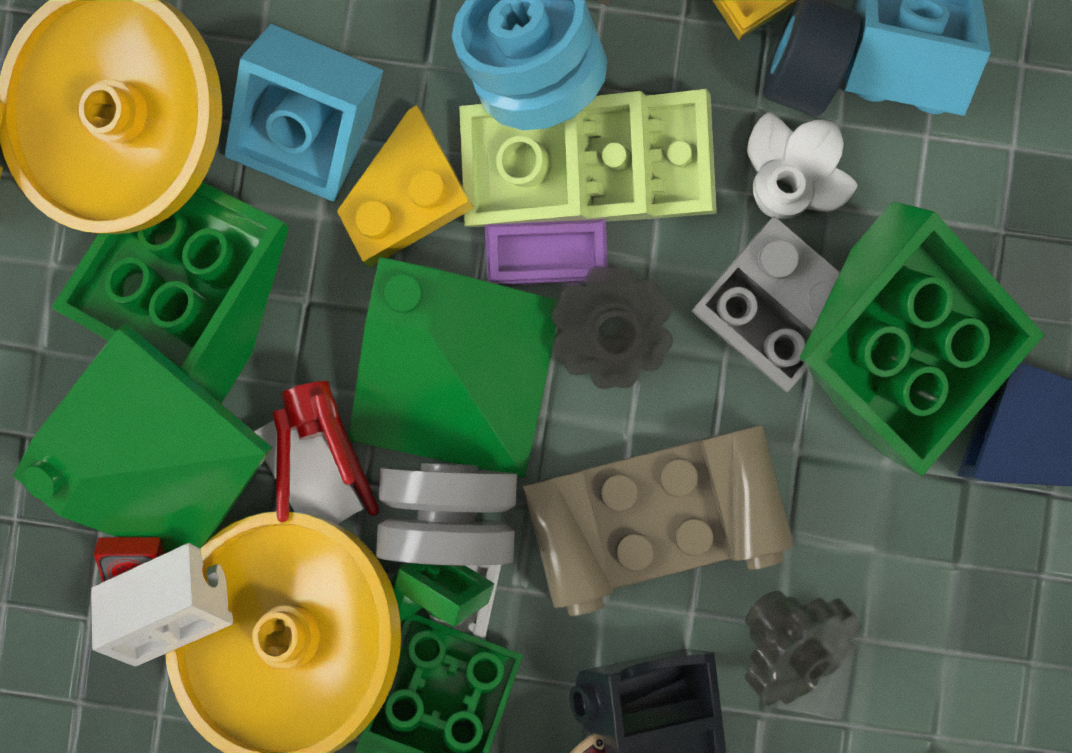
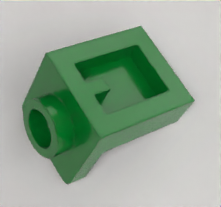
(443, 590)

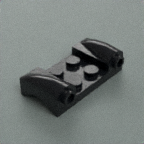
(653, 704)

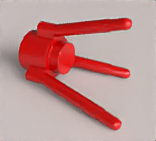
(315, 414)

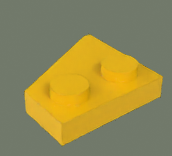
(403, 192)

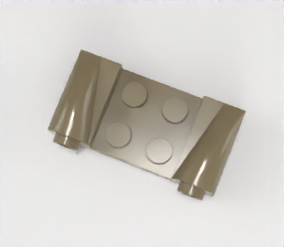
(658, 517)

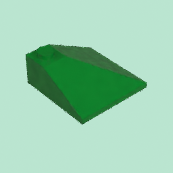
(184, 285)
(452, 367)
(141, 450)

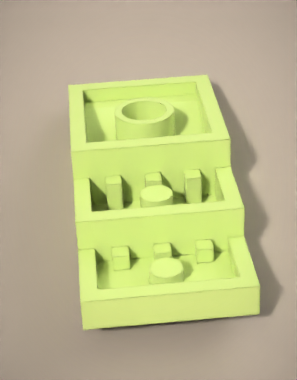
(609, 162)

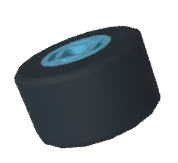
(812, 56)

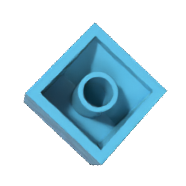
(919, 53)
(300, 111)

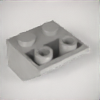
(770, 301)

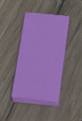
(544, 251)

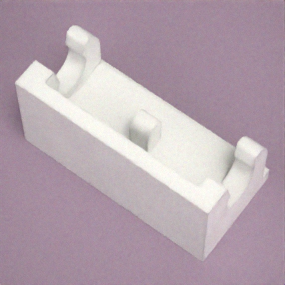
(158, 607)

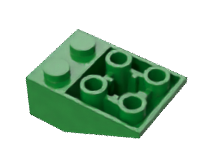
(443, 693)

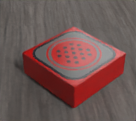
(122, 554)

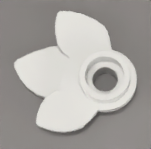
(803, 161)

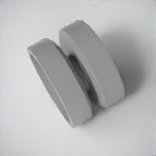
(447, 515)

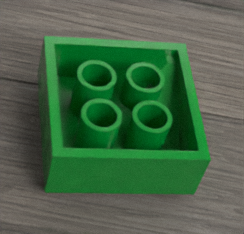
(915, 337)

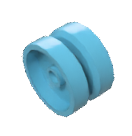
(530, 59)

